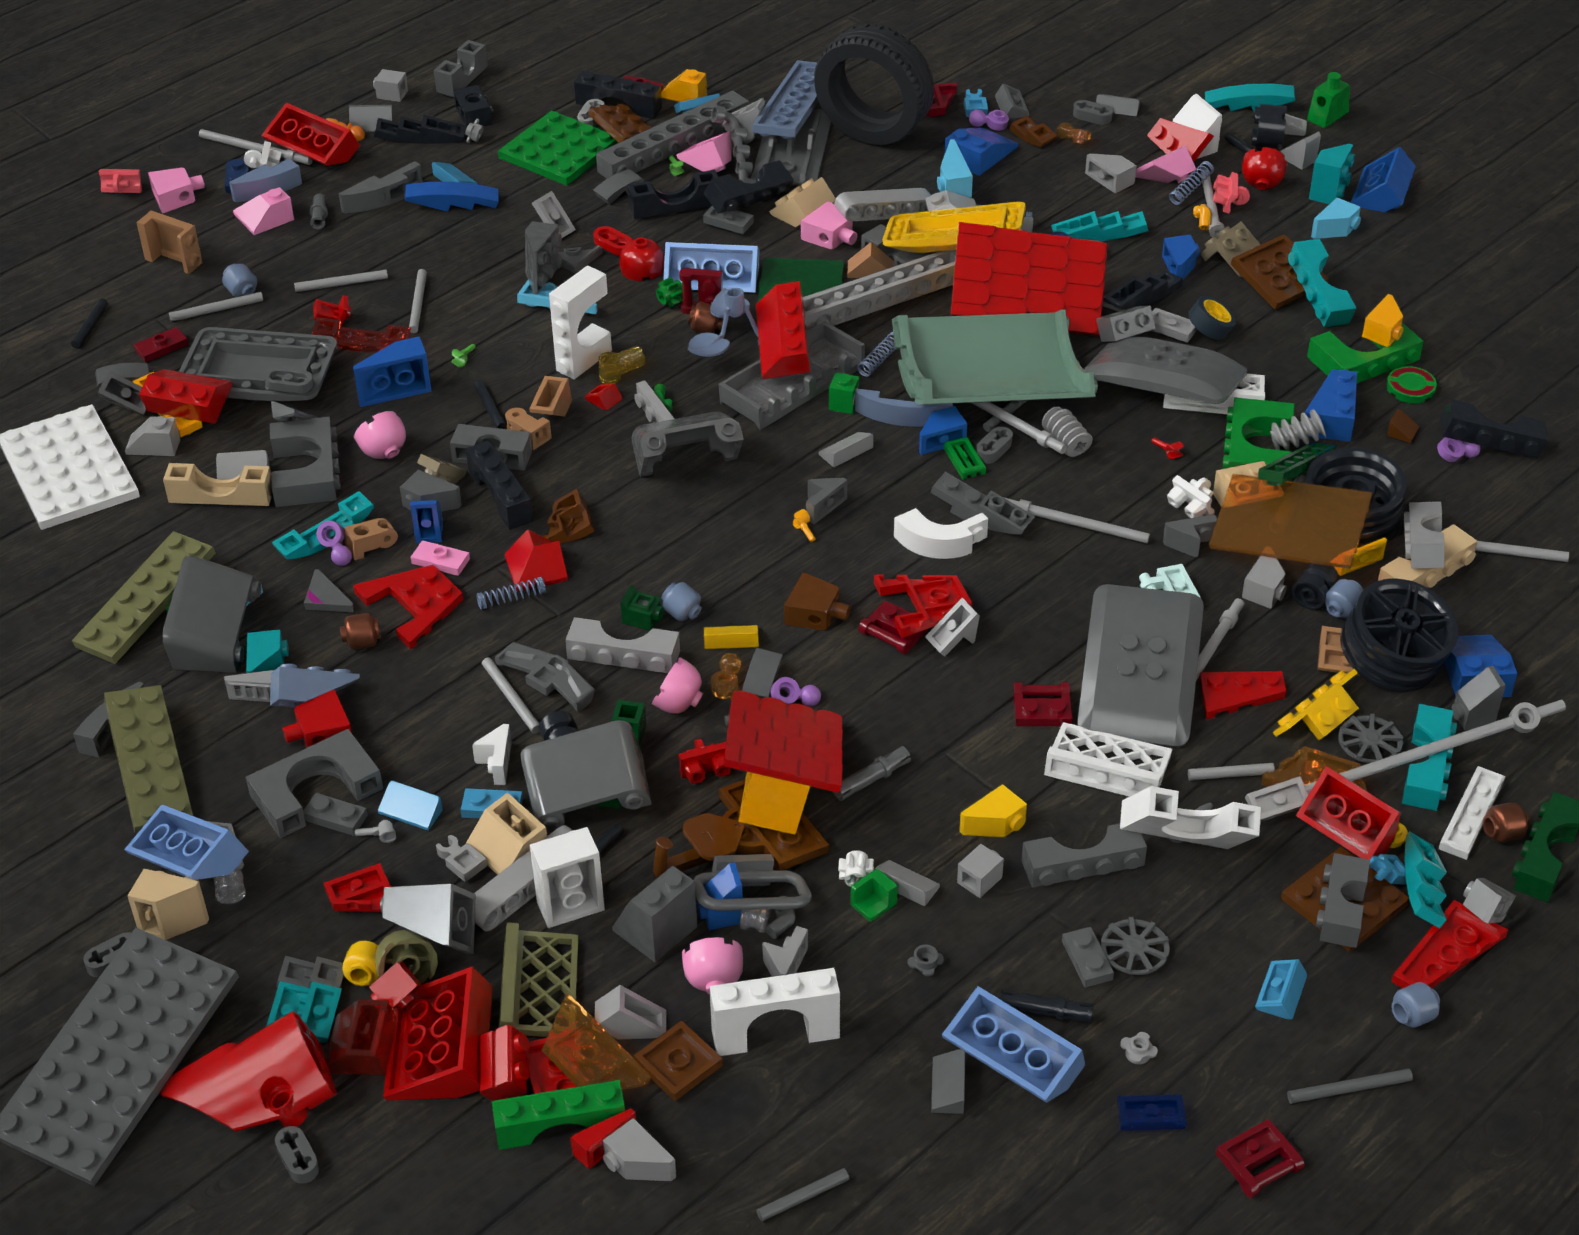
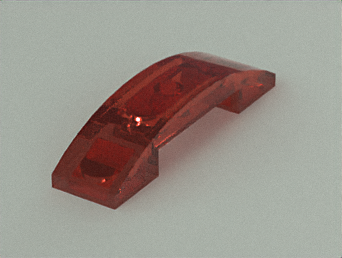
(359, 339)

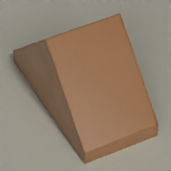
(868, 261)

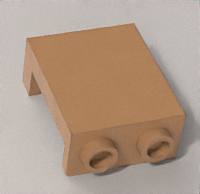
(170, 239)

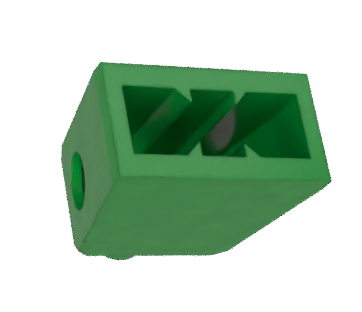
(1329, 101)

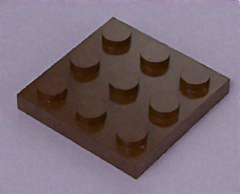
(1270, 273)
(1380, 901)

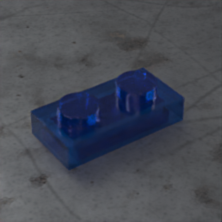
(1151, 1112)

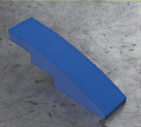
(443, 194)

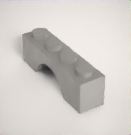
(1423, 535)
(651, 652)

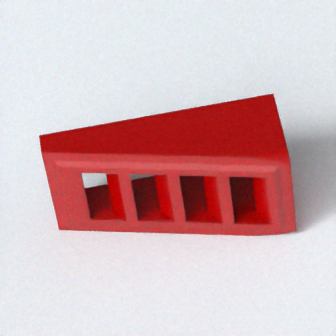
(588, 1143)

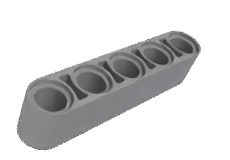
(881, 203)
(508, 890)

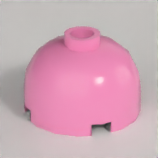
(381, 437)
(679, 688)
(712, 963)

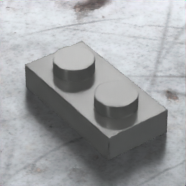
(733, 221)
(335, 814)
(1087, 957)

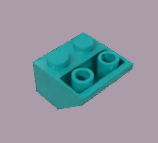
(1331, 173)

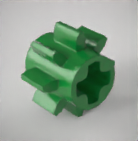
(670, 292)

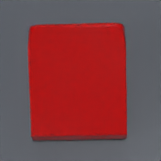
(604, 396)

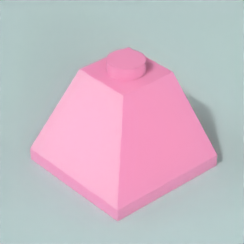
(709, 154)
(1168, 167)
(266, 211)

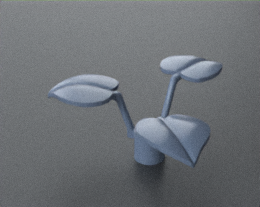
(727, 303)

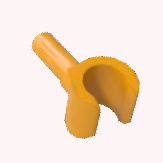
(800, 521)

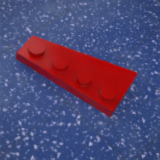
(1448, 947)

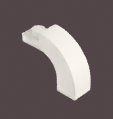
(939, 540)

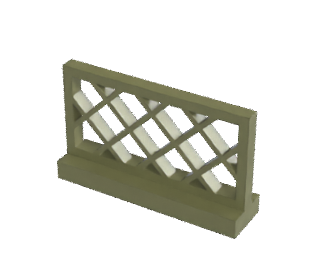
(513, 974)

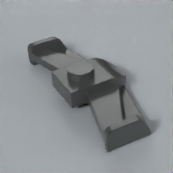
(548, 673)

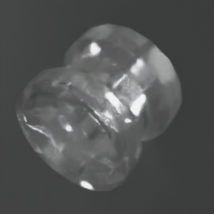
(230, 887)
(755, 919)

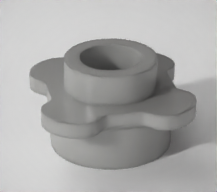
(474, 131)
(1139, 1055)

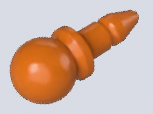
(357, 131)

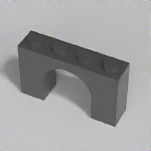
(313, 482)
(334, 756)

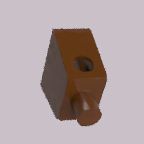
(814, 604)

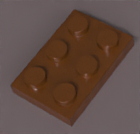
(618, 121)

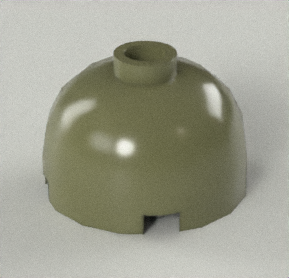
(409, 948)

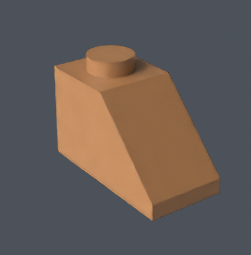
(552, 397)

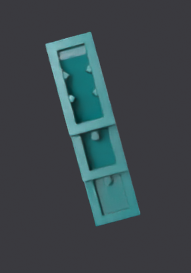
(1250, 95)
(1104, 227)
(1423, 879)

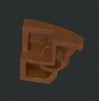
(569, 519)

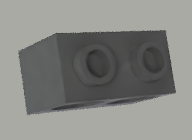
(1125, 323)

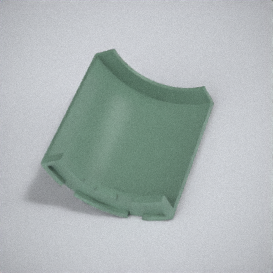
(989, 358)

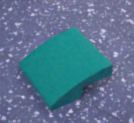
(312, 1004)

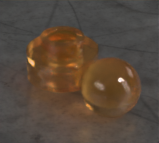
(1066, 131)
(730, 665)

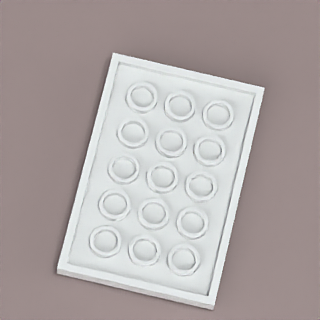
(67, 466)

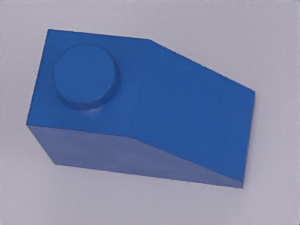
(1180, 254)
(940, 428)
(427, 520)
(723, 886)

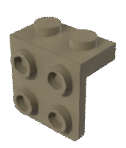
(1230, 243)

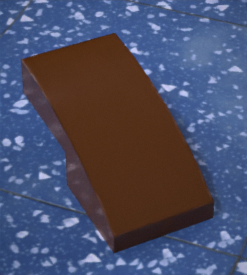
(1031, 132)

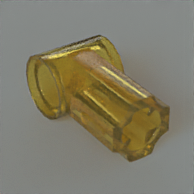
(614, 364)

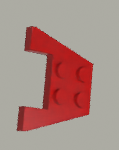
(421, 591)
(931, 597)

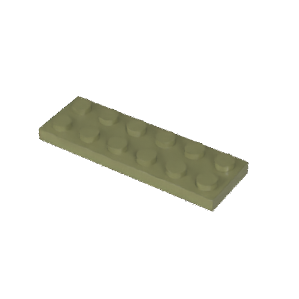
(139, 599)
(146, 753)

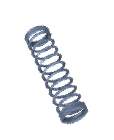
(1179, 195)
(864, 362)
(482, 599)

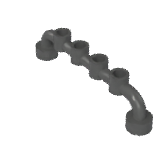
(739, 136)

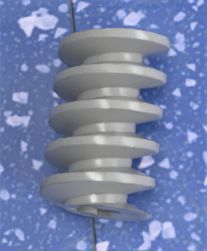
(1067, 430)
(1297, 430)

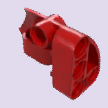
(258, 1079)

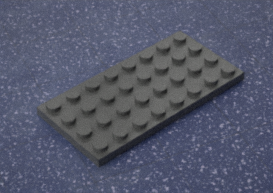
(114, 1055)

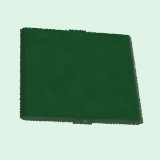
(812, 273)

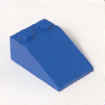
(981, 147)
(393, 373)
(1475, 654)

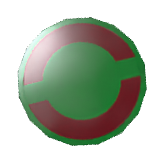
(1411, 384)

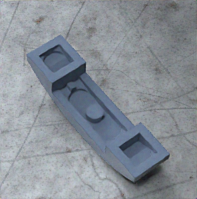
(894, 411)

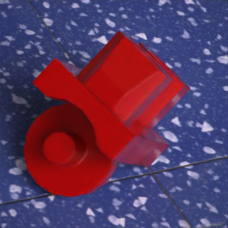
(703, 759)

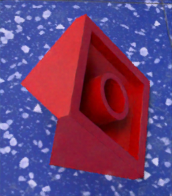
(535, 557)

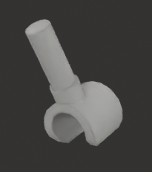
(384, 830)

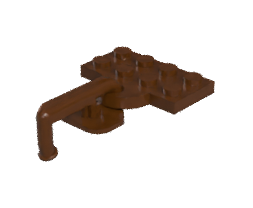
(724, 835)

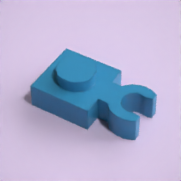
(974, 102)
(1388, 868)

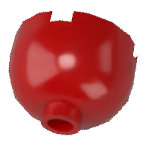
(1264, 168)
(641, 259)

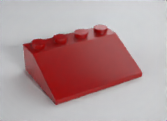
(439, 1039)

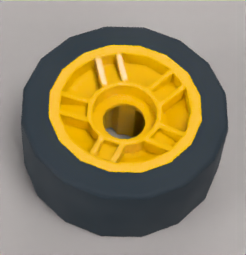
(1212, 317)

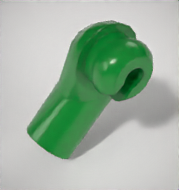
(660, 390)

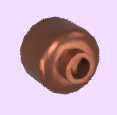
(702, 320)
(360, 631)
(1506, 822)

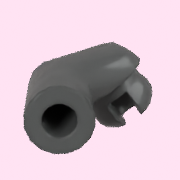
(784, 919)

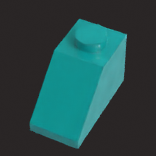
(265, 651)

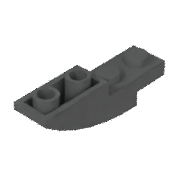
(379, 192)
(968, 502)

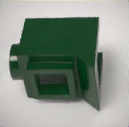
(641, 609)

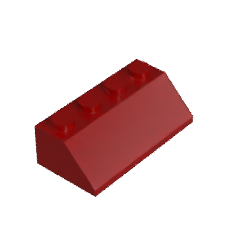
(311, 136)
(783, 332)

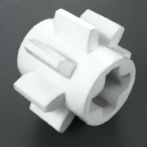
(855, 867)

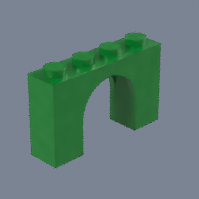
(1330, 353)
(1251, 419)

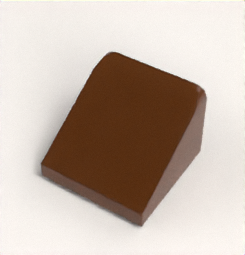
(1402, 427)

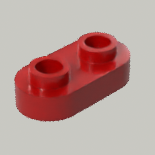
(610, 239)

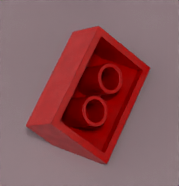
(185, 395)
(1350, 815)

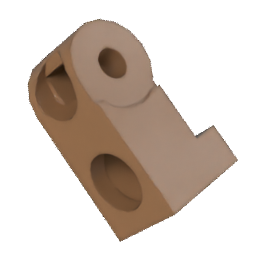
(519, 420)
(369, 536)

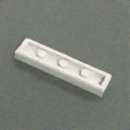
(1470, 812)

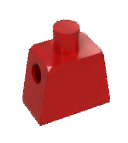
(317, 720)

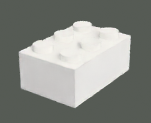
(567, 877)

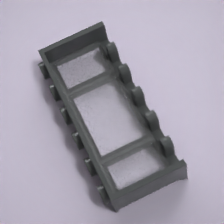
(772, 398)

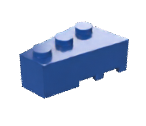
(1336, 404)

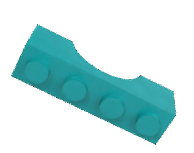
(1331, 304)
(1425, 779)

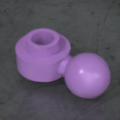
(995, 120)
(1453, 449)
(340, 554)
(808, 695)

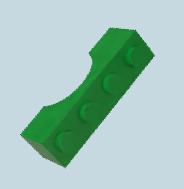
(524, 1117)

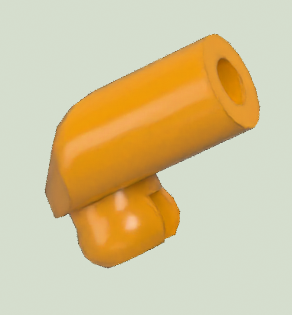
(1205, 216)

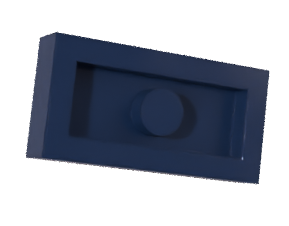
(234, 170)

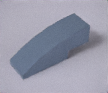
(264, 178)

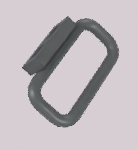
(753, 871)

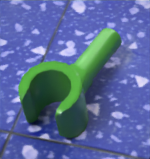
(675, 167)
(461, 356)

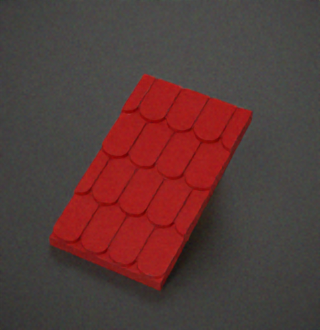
(1027, 274)
(783, 755)

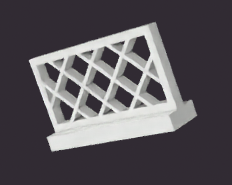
(1249, 391)
(1105, 772)

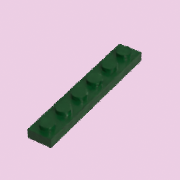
(1292, 464)

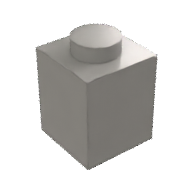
(390, 85)
(980, 870)

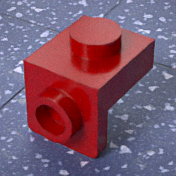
(332, 311)

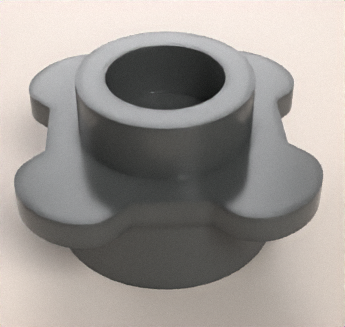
(922, 954)

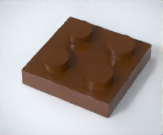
(678, 1060)

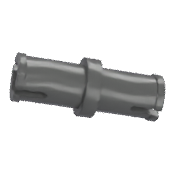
(318, 211)

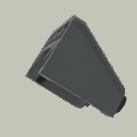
(715, 427)
(208, 616)
(585, 771)

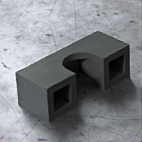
(470, 63)
(900, 257)
(511, 445)
(1346, 881)

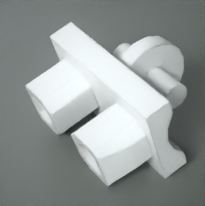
(269, 157)
(1195, 493)

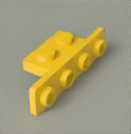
(1326, 710)

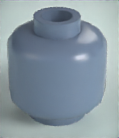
(239, 280)
(1342, 597)
(681, 601)
(1416, 1004)

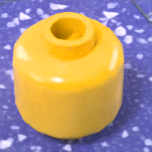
(360, 963)

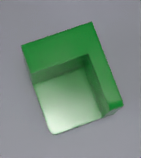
(873, 895)

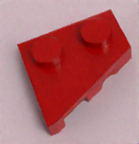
(358, 890)

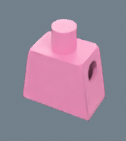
(174, 188)
(827, 227)

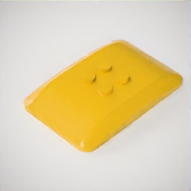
(939, 228)

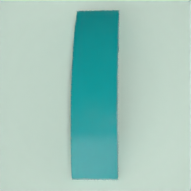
(295, 545)

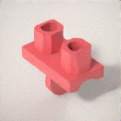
(120, 180)
(1229, 192)

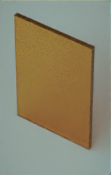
(1291, 521)

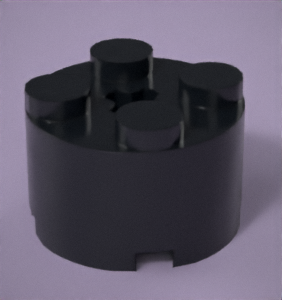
(1270, 126)

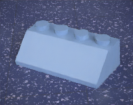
(737, 263)

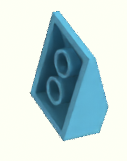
(954, 172)

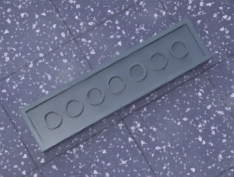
(789, 104)

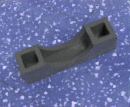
(1052, 863)

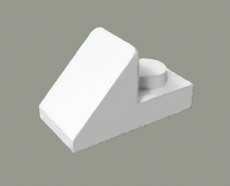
(495, 751)

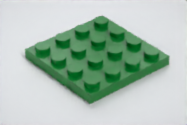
(557, 147)

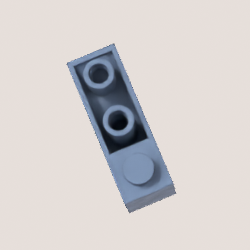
(295, 686)

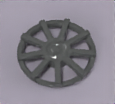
(1370, 739)
(1135, 946)

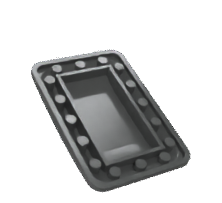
(248, 354)
(1168, 369)
(1141, 664)

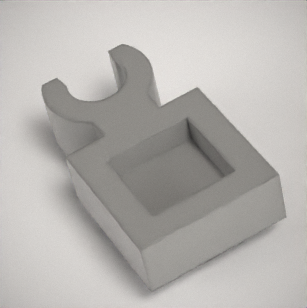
(463, 860)

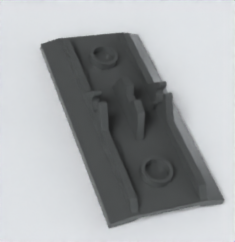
(799, 154)

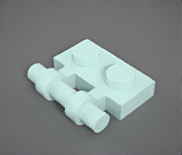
(1170, 579)

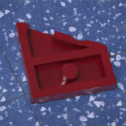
(942, 99)

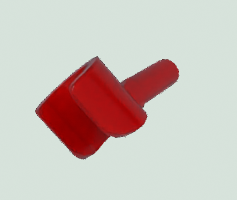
(1172, 450)

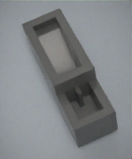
(95, 730)

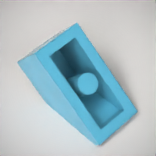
(1336, 220)

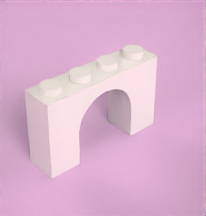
(568, 304)
(1157, 814)
(739, 1003)

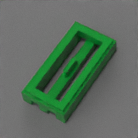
(958, 464)

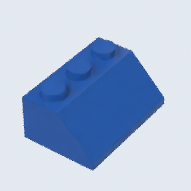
(1384, 182)

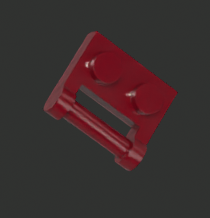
(709, 286)
(882, 626)
(1042, 710)
(1254, 1149)

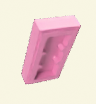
(442, 557)

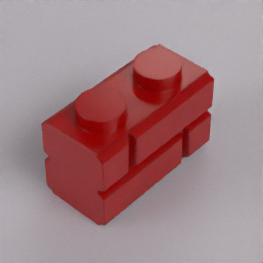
(503, 1063)

